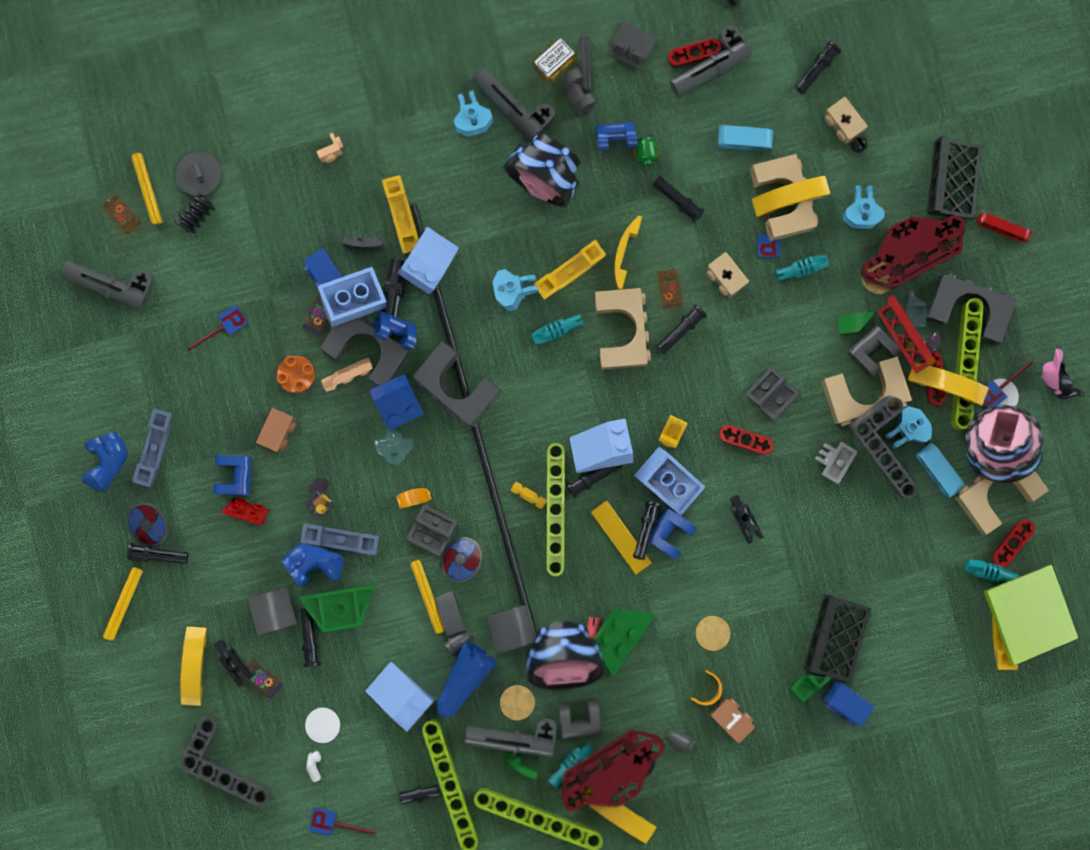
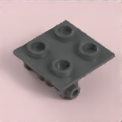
(632, 45)

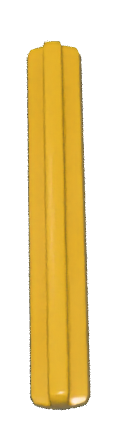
(146, 188)
(427, 596)
(122, 603)

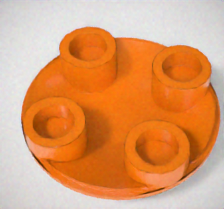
(295, 374)

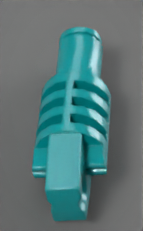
(803, 267)
(555, 329)
(989, 571)
(572, 759)

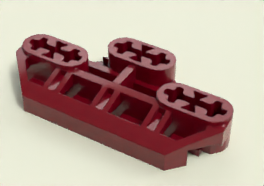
(910, 245)
(616, 773)

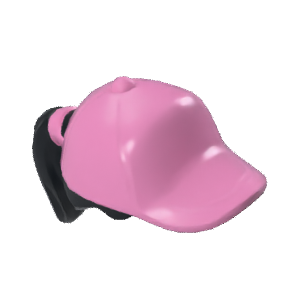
(1057, 378)

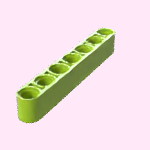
(970, 355)
(559, 500)
(450, 795)
(545, 826)

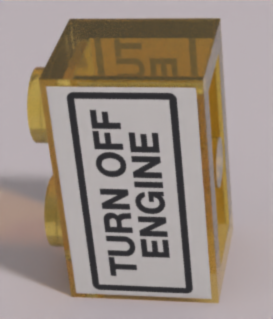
(554, 60)

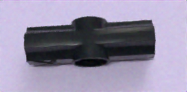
(393, 288)

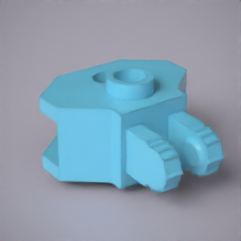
(471, 115)
(863, 208)
(510, 289)
(909, 428)

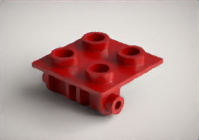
(246, 511)

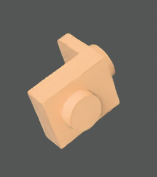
(330, 153)

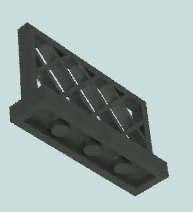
(939, 173)
(821, 634)

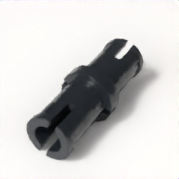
(419, 794)

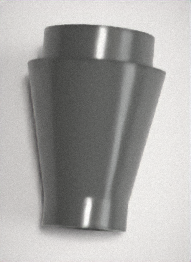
(455, 643)
(682, 742)

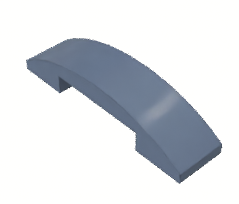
(154, 448)
(339, 539)

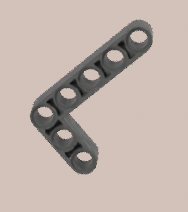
(880, 448)
(219, 769)

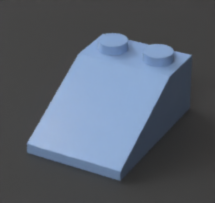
(428, 260)
(602, 446)
(669, 481)
(399, 696)

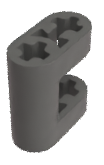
(581, 103)
(865, 346)
(582, 727)

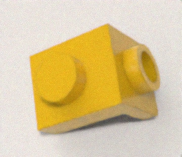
(672, 432)

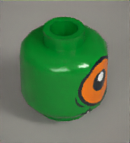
(646, 151)

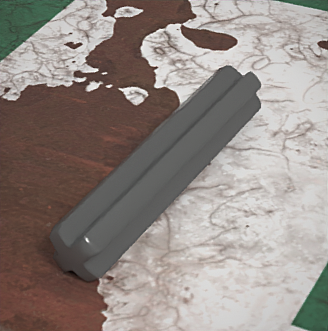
(585, 62)

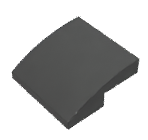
(772, 394)
(431, 531)
(271, 611)
(511, 629)

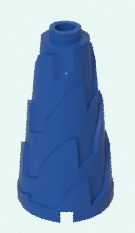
(465, 677)

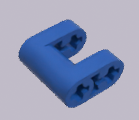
(614, 132)
(386, 324)
(241, 476)
(663, 529)

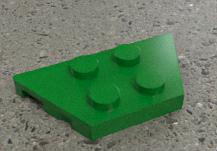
(338, 608)
(620, 635)

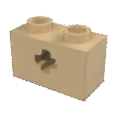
(845, 111)
(726, 265)

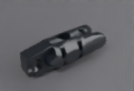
(742, 509)
(225, 655)

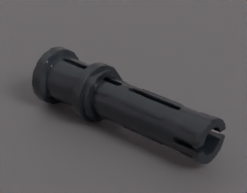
(823, 60)
(685, 204)
(688, 323)
(586, 481)
(648, 521)
(149, 553)
(309, 648)

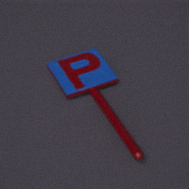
(766, 247)
(231, 320)
(995, 394)
(324, 821)

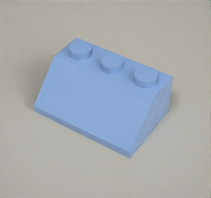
(351, 297)

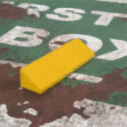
(619, 536)

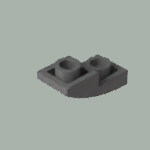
(368, 244)
(450, 614)

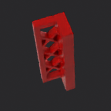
(911, 330)

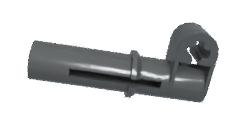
(716, 64)
(515, 112)
(129, 295)
(537, 745)

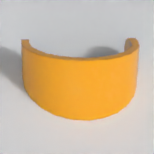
(413, 497)
(717, 696)

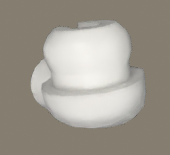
(311, 766)

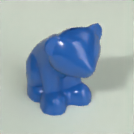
(111, 454)
(306, 557)

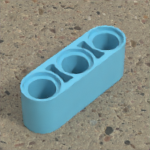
(745, 138)
(940, 470)

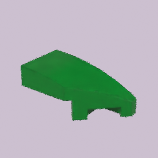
(853, 322)
(807, 685)
(514, 761)

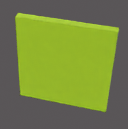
(1031, 614)

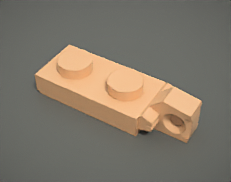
(346, 374)

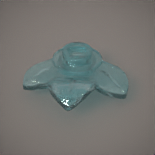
(394, 444)

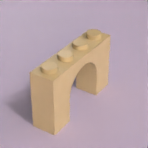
(785, 171)
(630, 303)
(845, 408)
(976, 506)

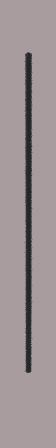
(477, 436)

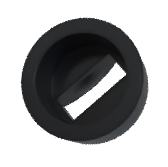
(856, 146)

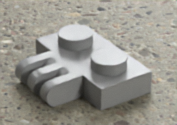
(836, 461)

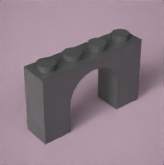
(997, 306)
(392, 353)
(432, 376)

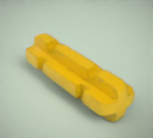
(528, 495)

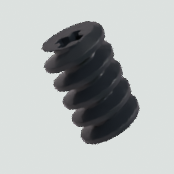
(195, 214)

